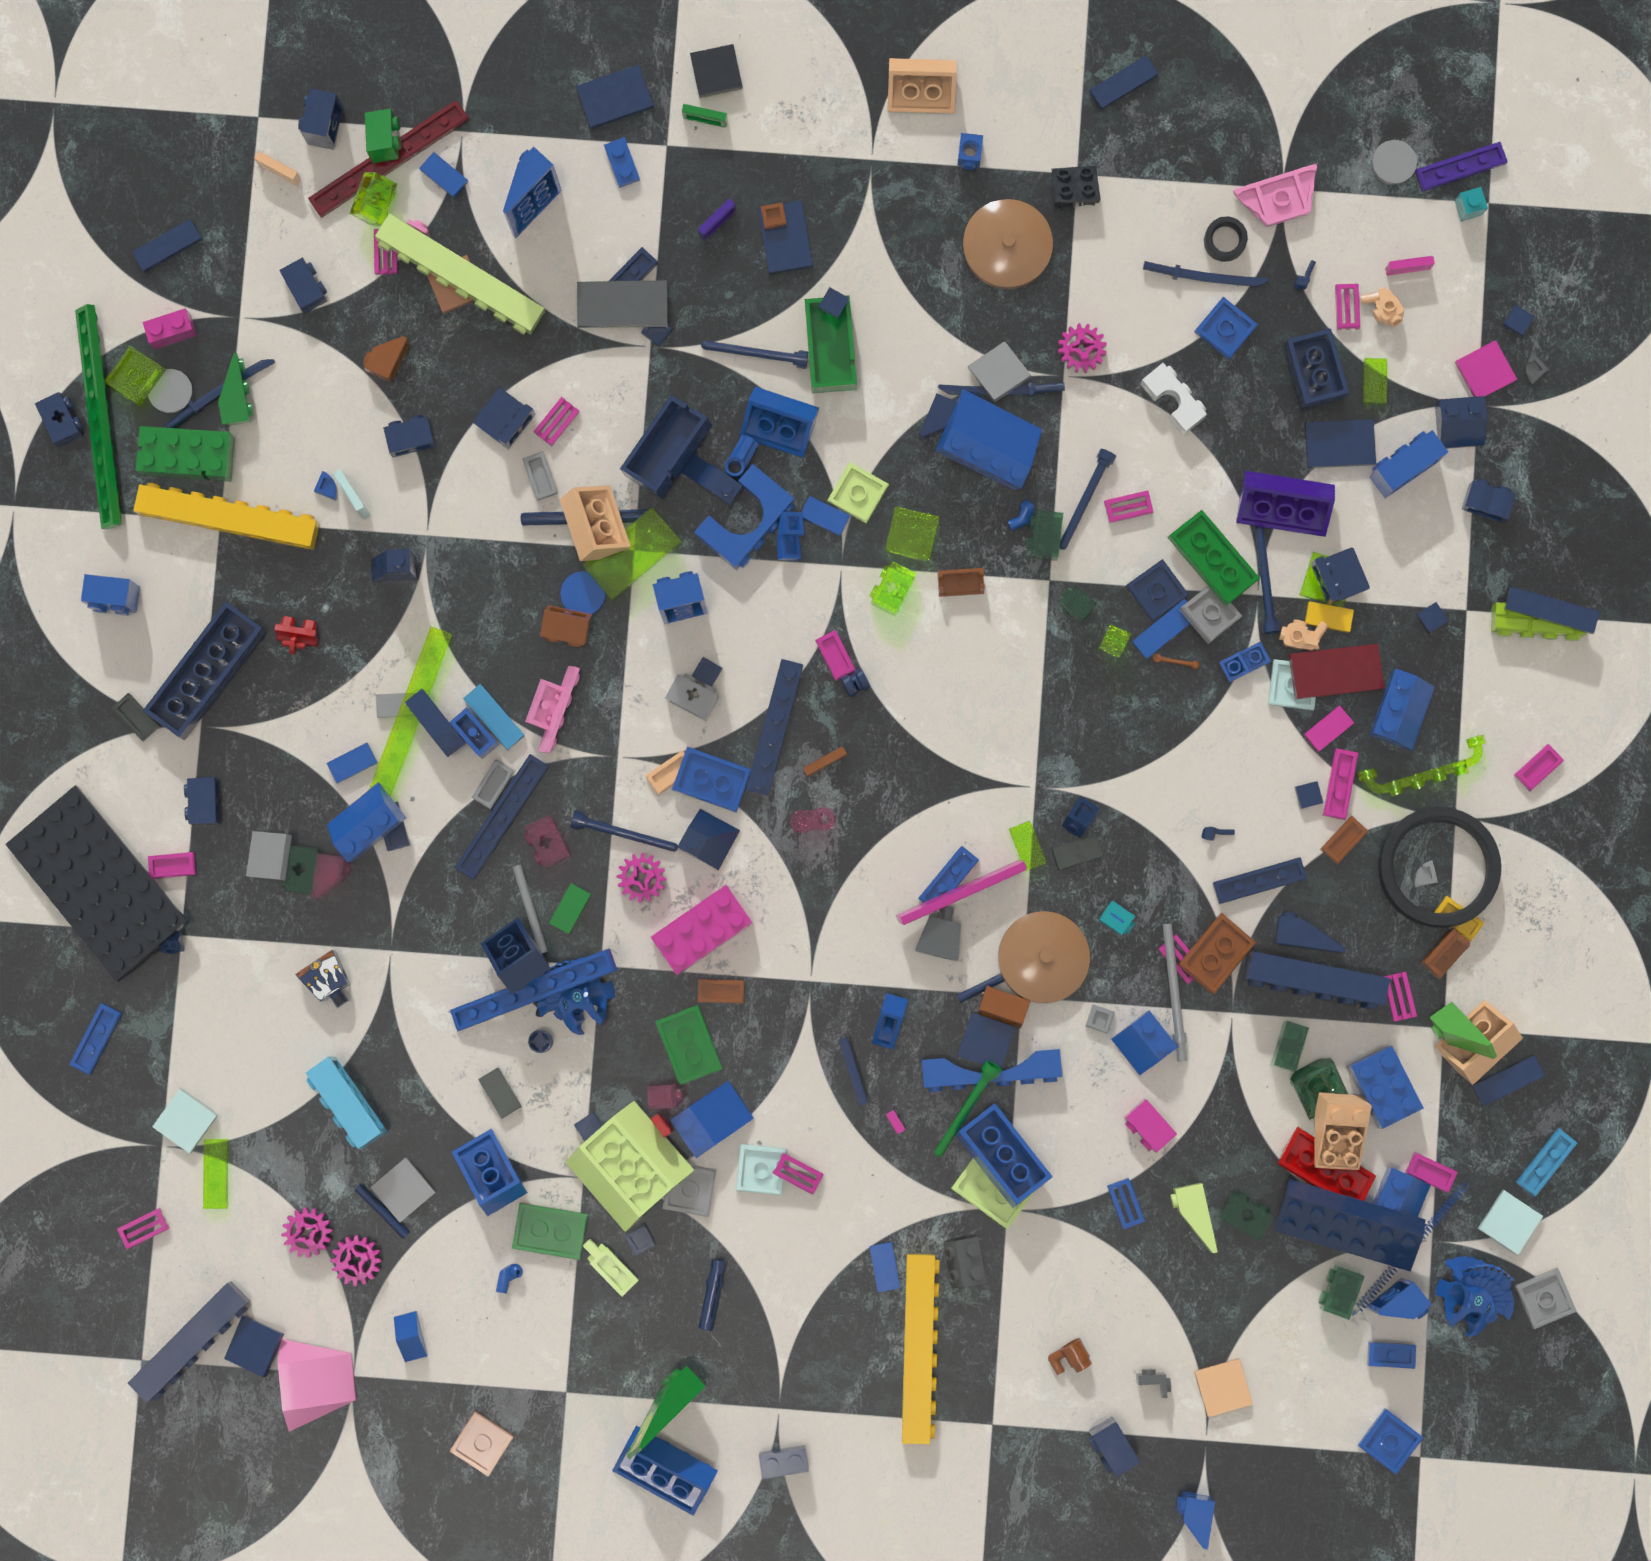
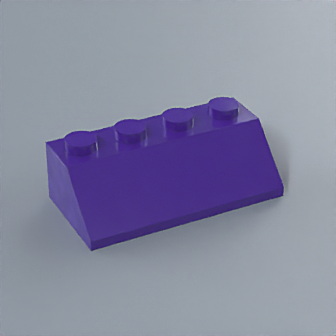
(1285, 503)

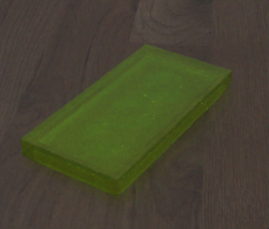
(649, 543)

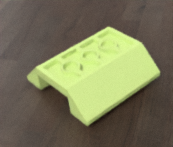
(629, 1165)

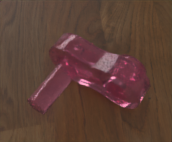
(806, 821)

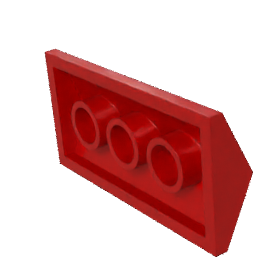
(1299, 1159)

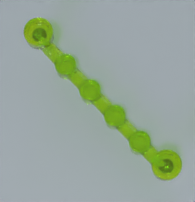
(1437, 774)

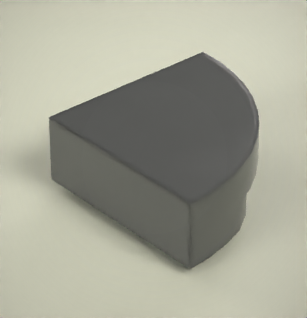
(1534, 369)

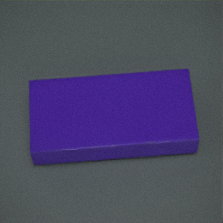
(716, 219)

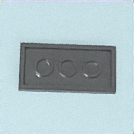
(622, 304)

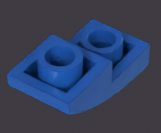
(1245, 661)

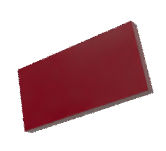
(1336, 671)

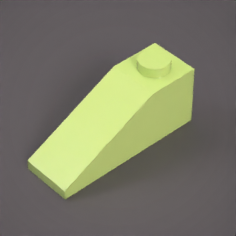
(1192, 1206)

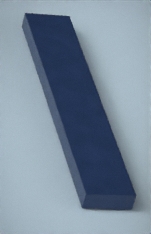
(501, 817)

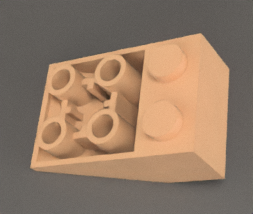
(1340, 1130)

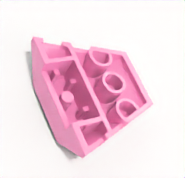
(313, 1381)

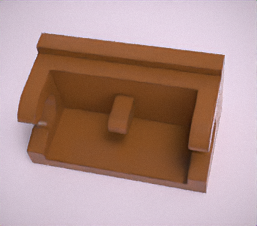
(961, 582)
(1445, 953)
(1003, 1007)

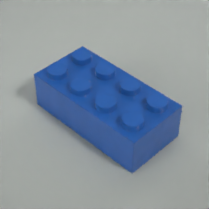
(680, 597)
(1003, 1155)

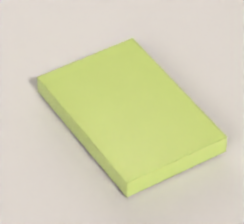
(982, 1193)

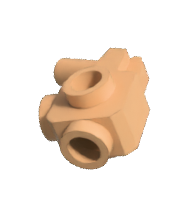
(1388, 307)
(1300, 638)

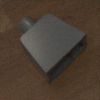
(941, 936)

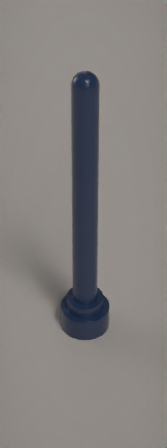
(798, 358)
(1104, 460)
(1270, 625)
(580, 820)

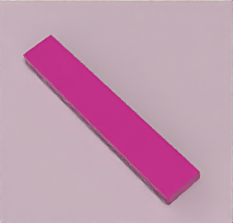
(961, 892)

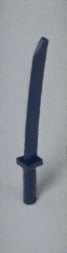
(1203, 276)
(1020, 390)
(215, 393)

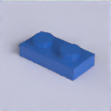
(621, 162)
(1391, 1355)

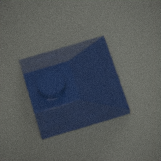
(708, 839)

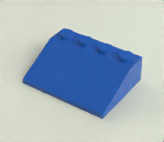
(531, 190)
(990, 440)

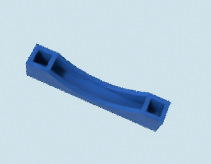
(1040, 1064)

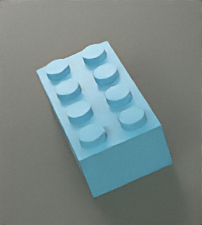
(345, 1102)

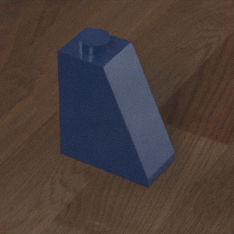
(394, 566)

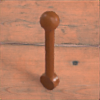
(1157, 658)

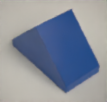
(409, 1336)

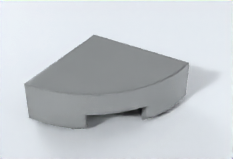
(1425, 875)

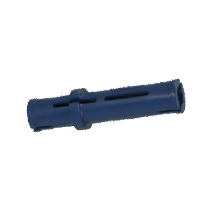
(714, 1285)

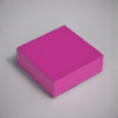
(895, 1122)

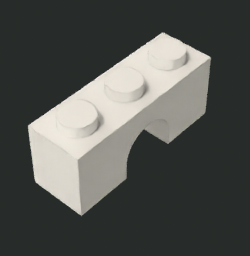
(1164, 382)

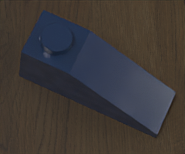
(712, 480)
(435, 722)
(1301, 934)

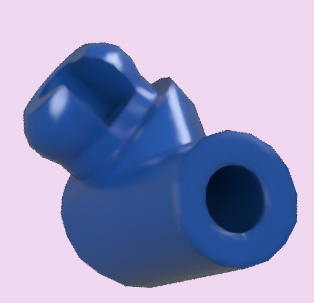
(1023, 519)
(506, 1275)

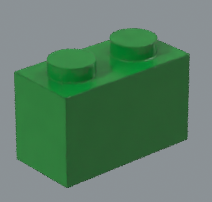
(382, 135)

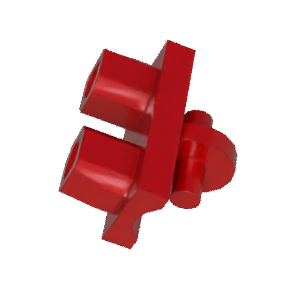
(296, 637)

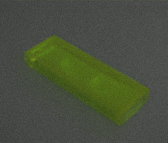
(215, 1174)

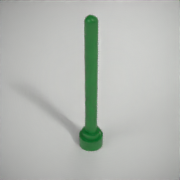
(989, 1072)

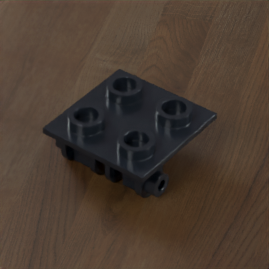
(1075, 185)

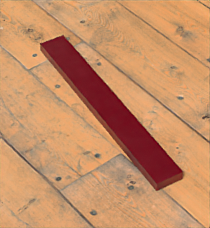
(411, 145)

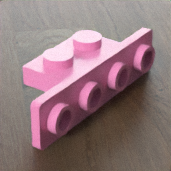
(550, 706)

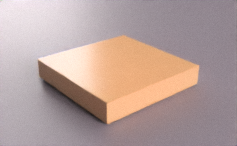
(1223, 1387)

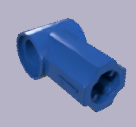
(741, 456)

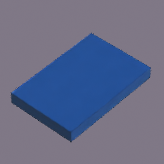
(711, 779)

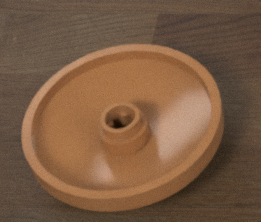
(1007, 244)
(1043, 957)

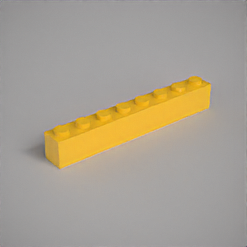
(226, 517)
(919, 1349)

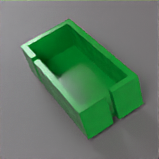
(830, 349)
(185, 453)

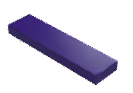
(1461, 166)

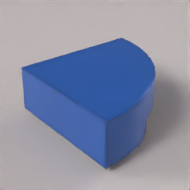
(326, 486)

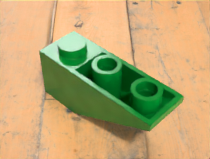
(232, 399)

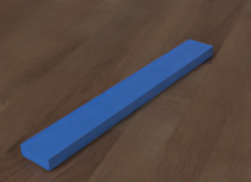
(538, 989)

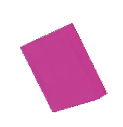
(1486, 370)

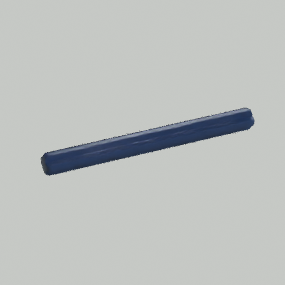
(558, 518)

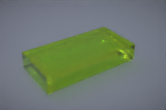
(1375, 381)
(1027, 845)

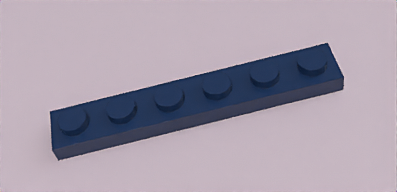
(774, 727)

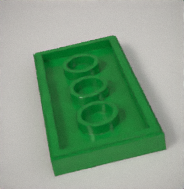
(1213, 557)

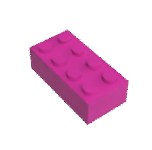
(701, 930)

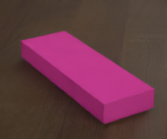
(1340, 784)

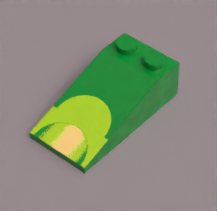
(677, 1392)

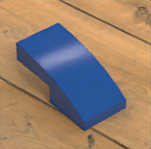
(789, 531)

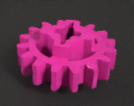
(1090, 345)
(651, 874)
(311, 1242)
(353, 1250)

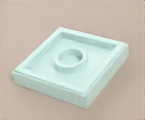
(351, 494)
(1282, 690)
(185, 1121)
(756, 1169)
(1510, 1222)

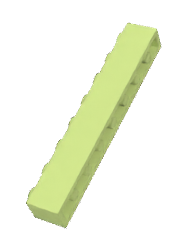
(459, 274)

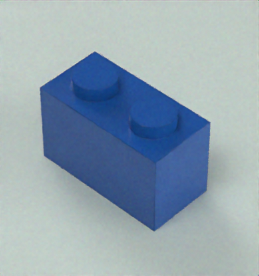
(474, 733)

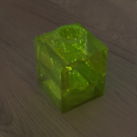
(1115, 640)

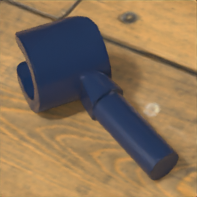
(1303, 281)
(1209, 832)

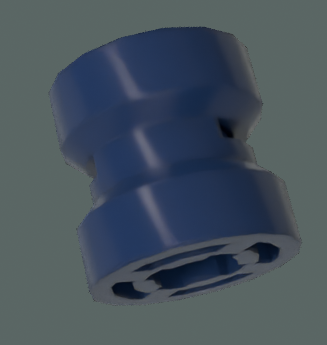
(859, 679)
(537, 1040)

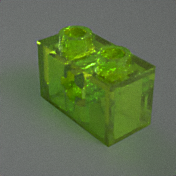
(373, 198)
(892, 601)

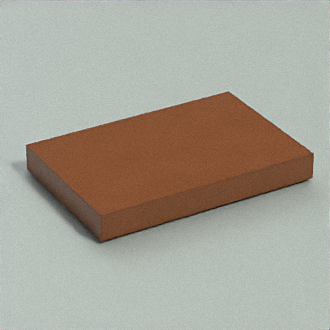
(1217, 953)

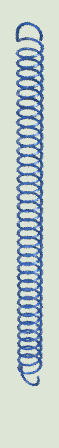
(1425, 1232)

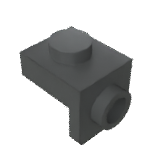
(1150, 1377)

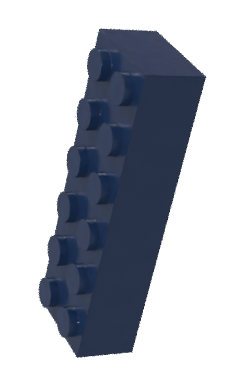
(204, 671)
(1316, 979)
(1350, 1225)

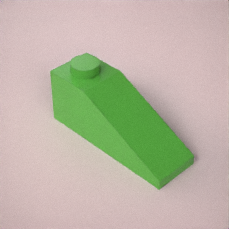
(1460, 1031)

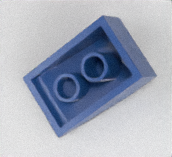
(712, 1119)
(489, 1172)

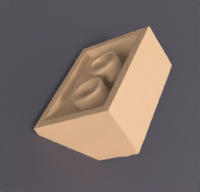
(922, 85)
(594, 522)
(1496, 1029)

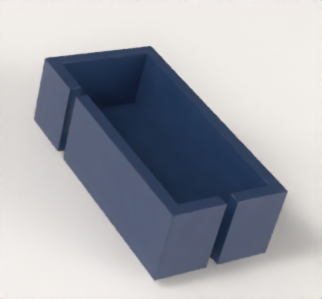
(666, 446)

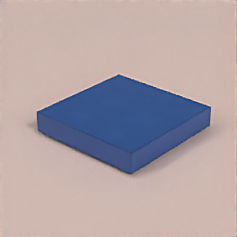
(1226, 328)
(1390, 1441)

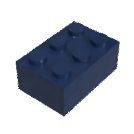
(1316, 368)
(515, 956)

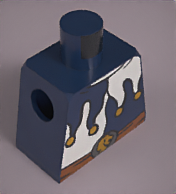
(326, 978)

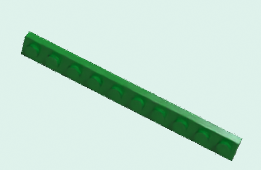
(98, 417)

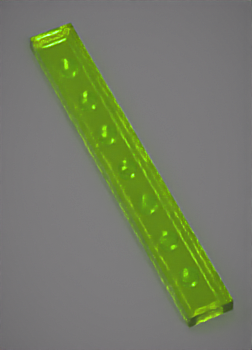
(406, 722)

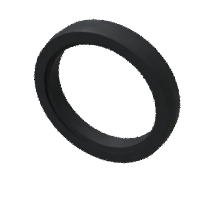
(1467, 823)

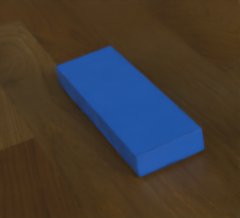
(1161, 631)
(950, 875)
(95, 1039)

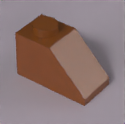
(386, 359)

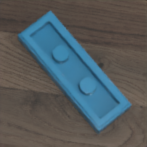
(494, 717)
(1546, 1162)

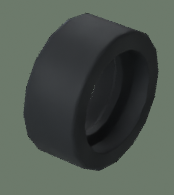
(1223, 222)

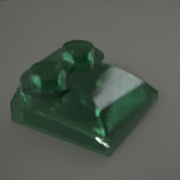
(1316, 1078)

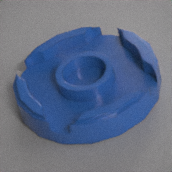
(582, 593)

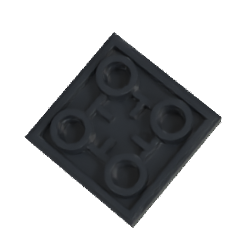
(716, 70)

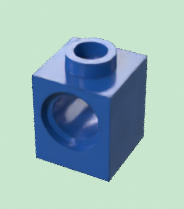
(970, 141)

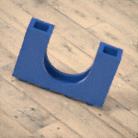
(737, 548)

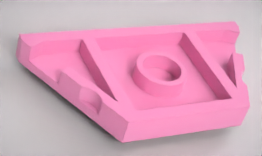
(1280, 196)

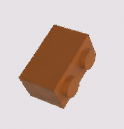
(566, 626)

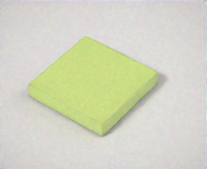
(858, 493)

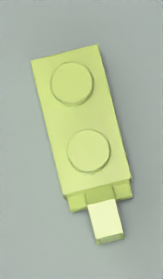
(610, 1267)

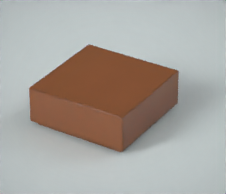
(773, 216)

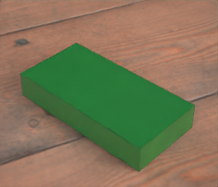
(704, 115)
(570, 908)

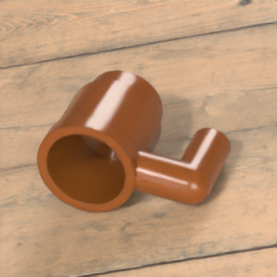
(1075, 1355)

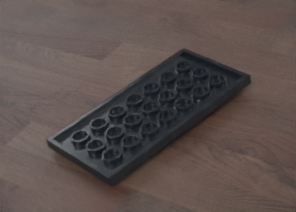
(97, 883)

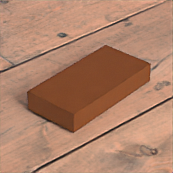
(825, 761)
(1344, 840)
(721, 991)

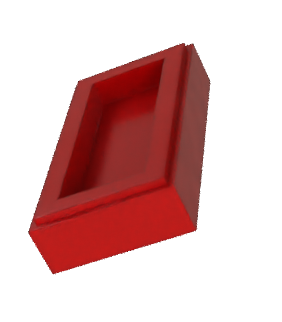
(662, 1125)

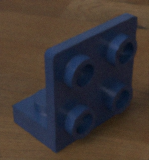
(504, 418)
(1340, 576)

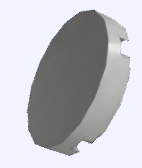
(1394, 162)
(172, 392)

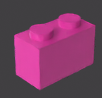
(169, 328)
(1150, 1126)

